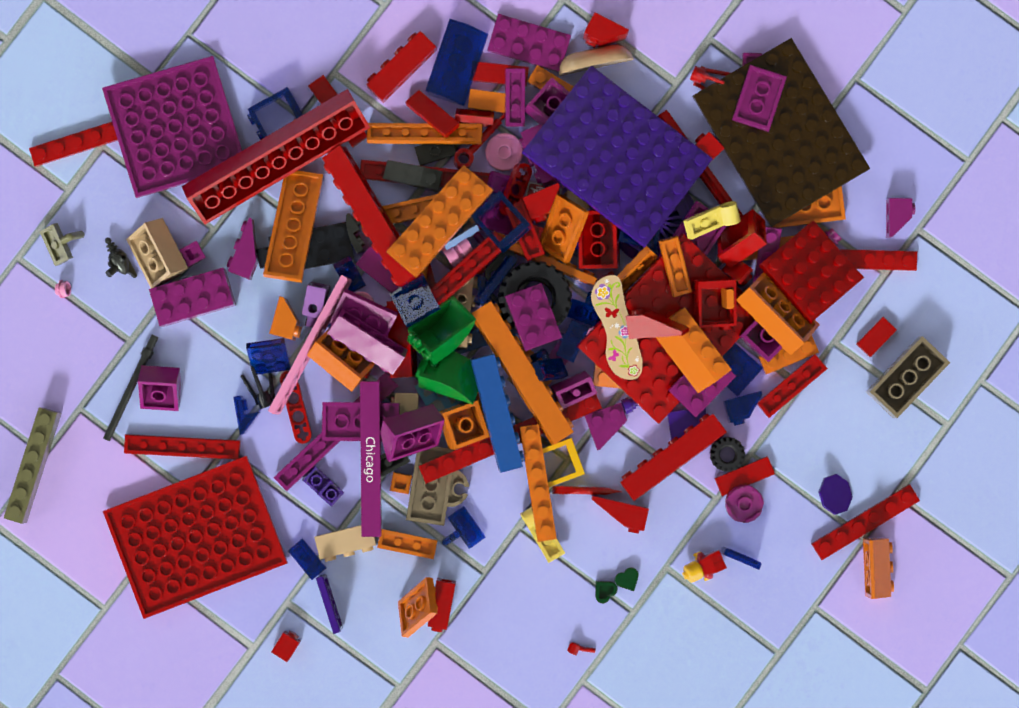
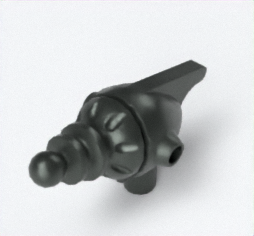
(118, 261)

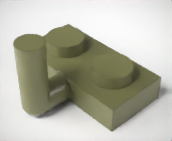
(57, 243)

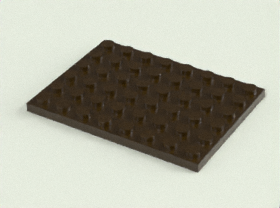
(806, 145)

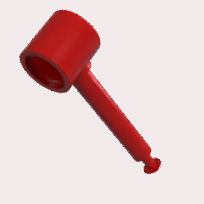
(474, 147)

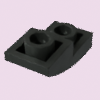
(352, 228)

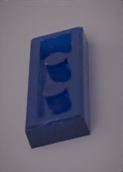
(495, 279)

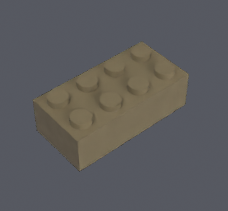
(908, 377)

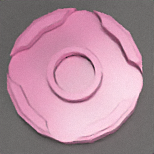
(503, 152)

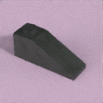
(413, 175)

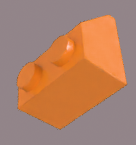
(285, 321)

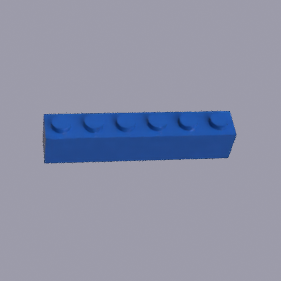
(496, 412)

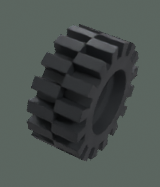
(727, 442)

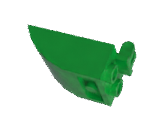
(441, 331)
(449, 377)

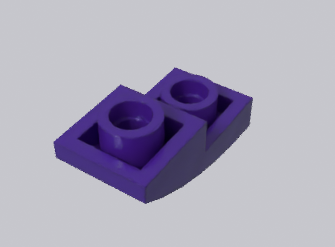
(323, 486)

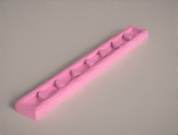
(302, 358)

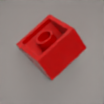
(603, 32)
(540, 203)

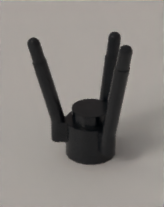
(264, 398)

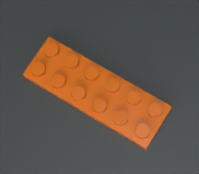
(439, 221)
(293, 226)

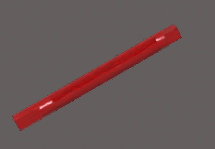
(707, 176)

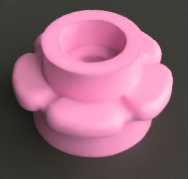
(63, 289)

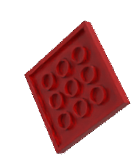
(811, 271)

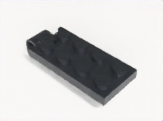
(327, 246)

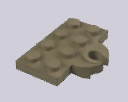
(430, 500)

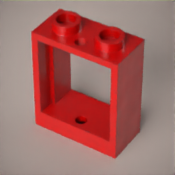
(742, 239)
(723, 324)
(444, 597)

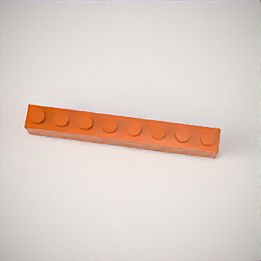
(521, 373)

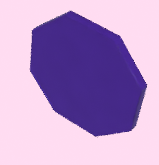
(835, 494)

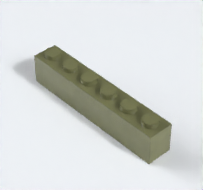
(32, 465)

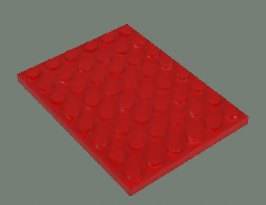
(655, 295)
(195, 537)

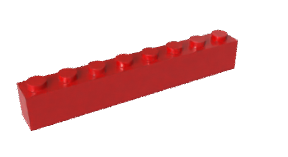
(366, 209)

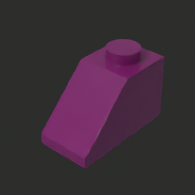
(898, 213)

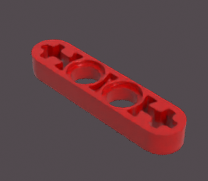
(299, 406)

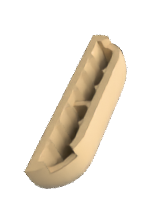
(594, 57)

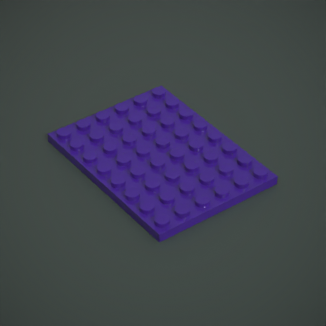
(617, 156)

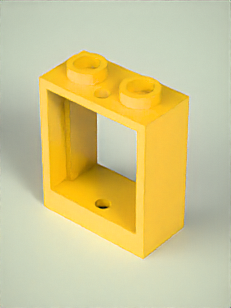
(574, 458)

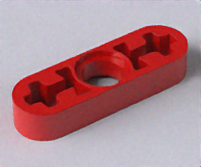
(515, 174)

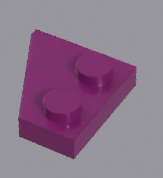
(605, 424)

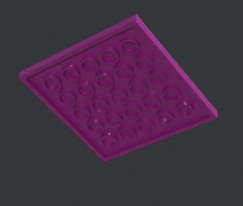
(172, 125)

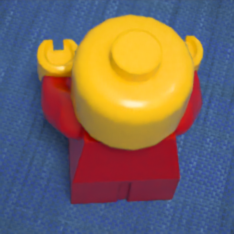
(704, 566)

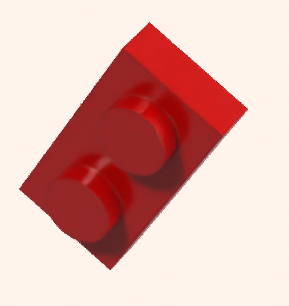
(468, 116)

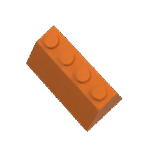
(776, 314)
(694, 353)

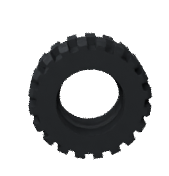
(536, 272)

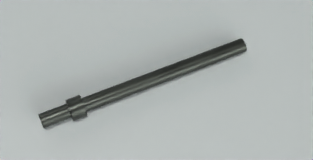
(146, 353)

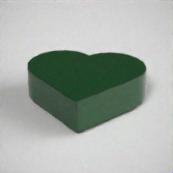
(627, 579)
(604, 590)

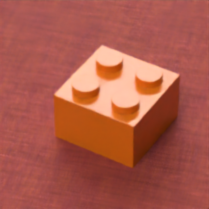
(463, 425)

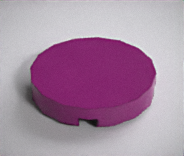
(744, 503)

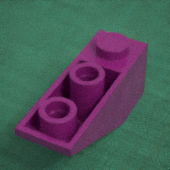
(245, 257)

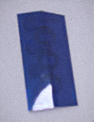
(456, 62)

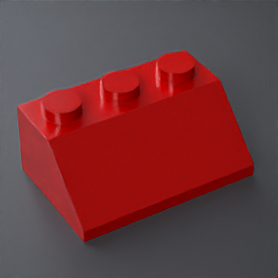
(599, 243)

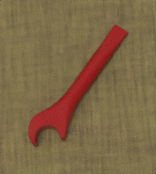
(582, 490)

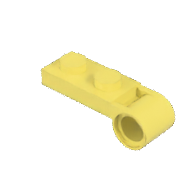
(711, 219)
(551, 549)

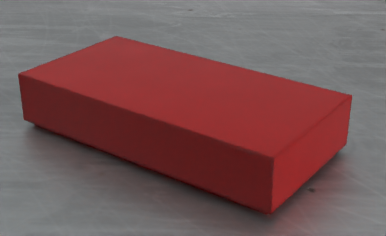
(876, 337)

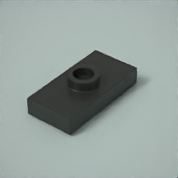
(433, 152)

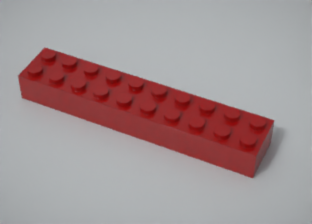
(275, 157)

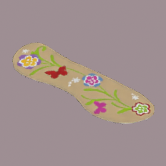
(621, 352)

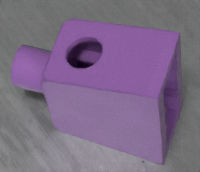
(315, 294)

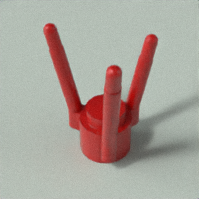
(701, 74)

